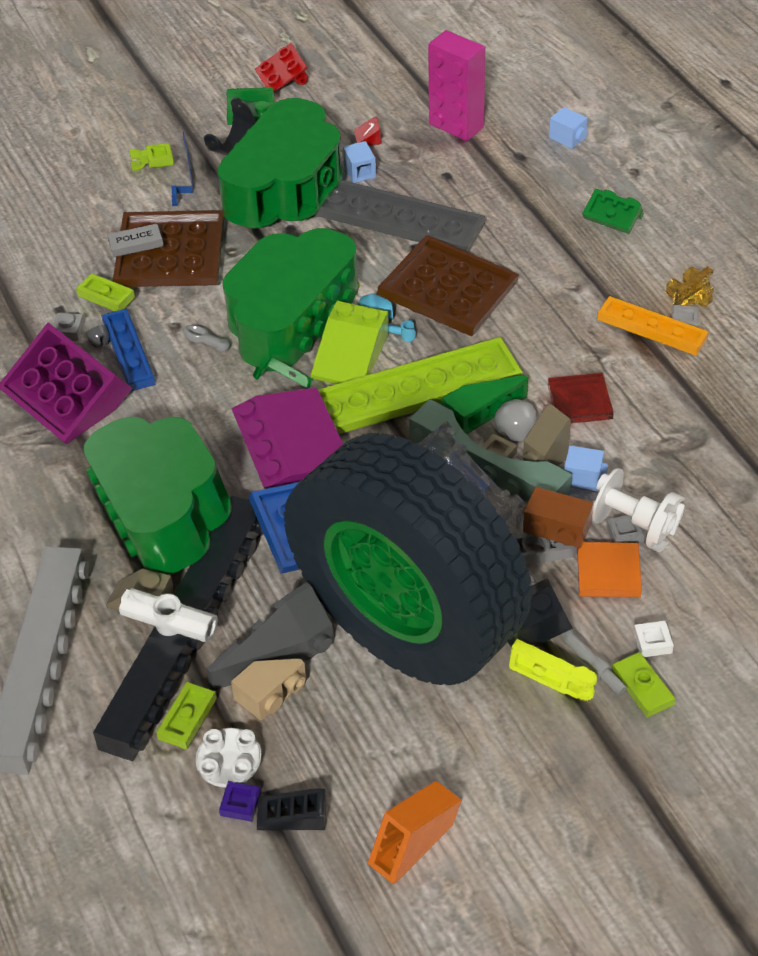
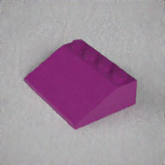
(63, 385)
(287, 434)

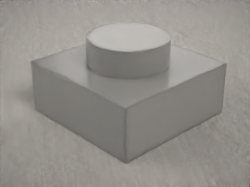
(69, 324)

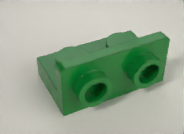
(256, 98)
(613, 211)

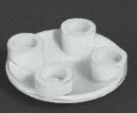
(228, 756)

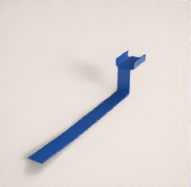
(182, 189)

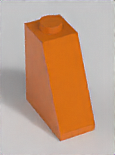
(412, 830)

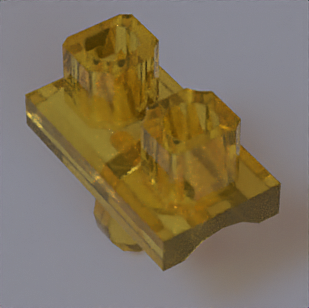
(694, 290)

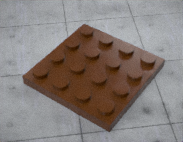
(188, 251)
(448, 285)

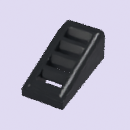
(304, 821)

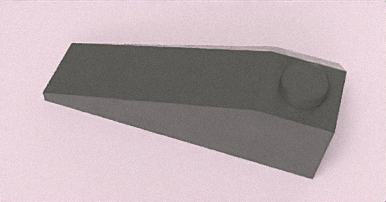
(292, 632)

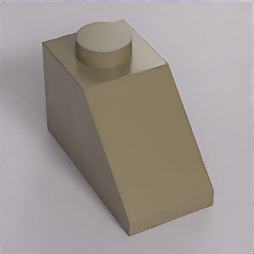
(548, 437)
(144, 581)

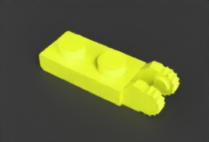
(552, 671)

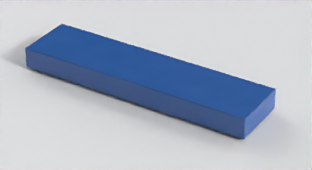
(128, 350)

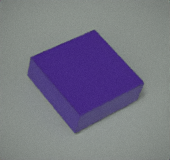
(240, 801)

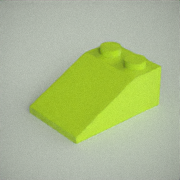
(350, 343)

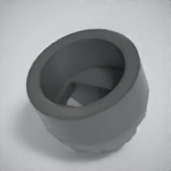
(98, 335)

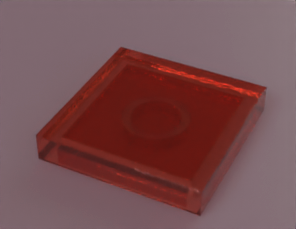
(581, 397)

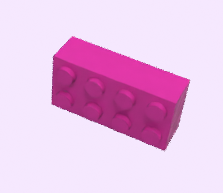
(456, 84)

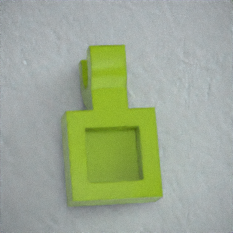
(154, 155)

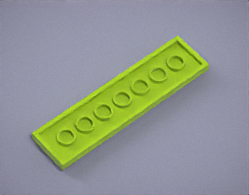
(411, 385)

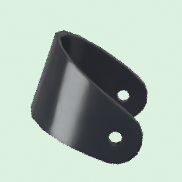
(241, 123)

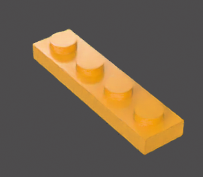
(653, 325)

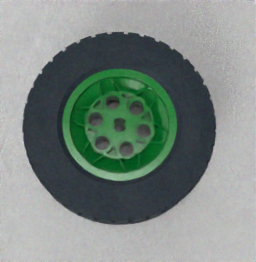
(409, 558)

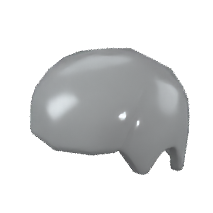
(515, 419)

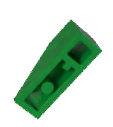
(478, 402)

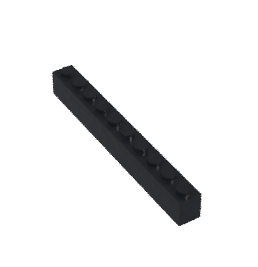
(163, 658)

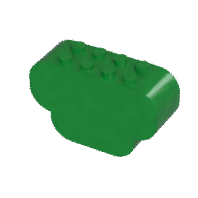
(281, 166)
(286, 292)
(158, 489)

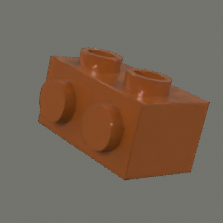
(558, 517)

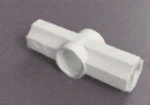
(168, 615)

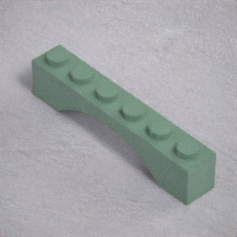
(514, 475)

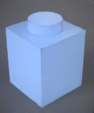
(568, 127)
(359, 162)
(585, 466)

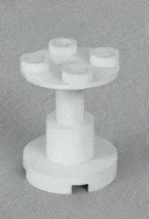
(655, 517)

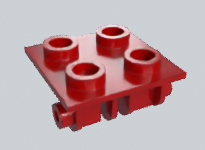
(282, 68)

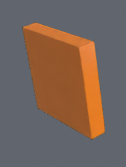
(609, 569)

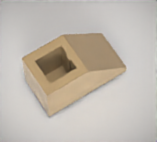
(267, 684)

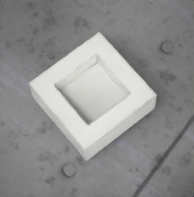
(653, 638)

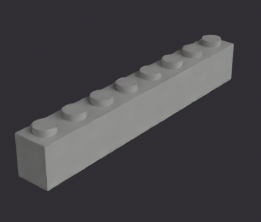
(38, 656)

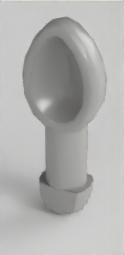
(201, 335)

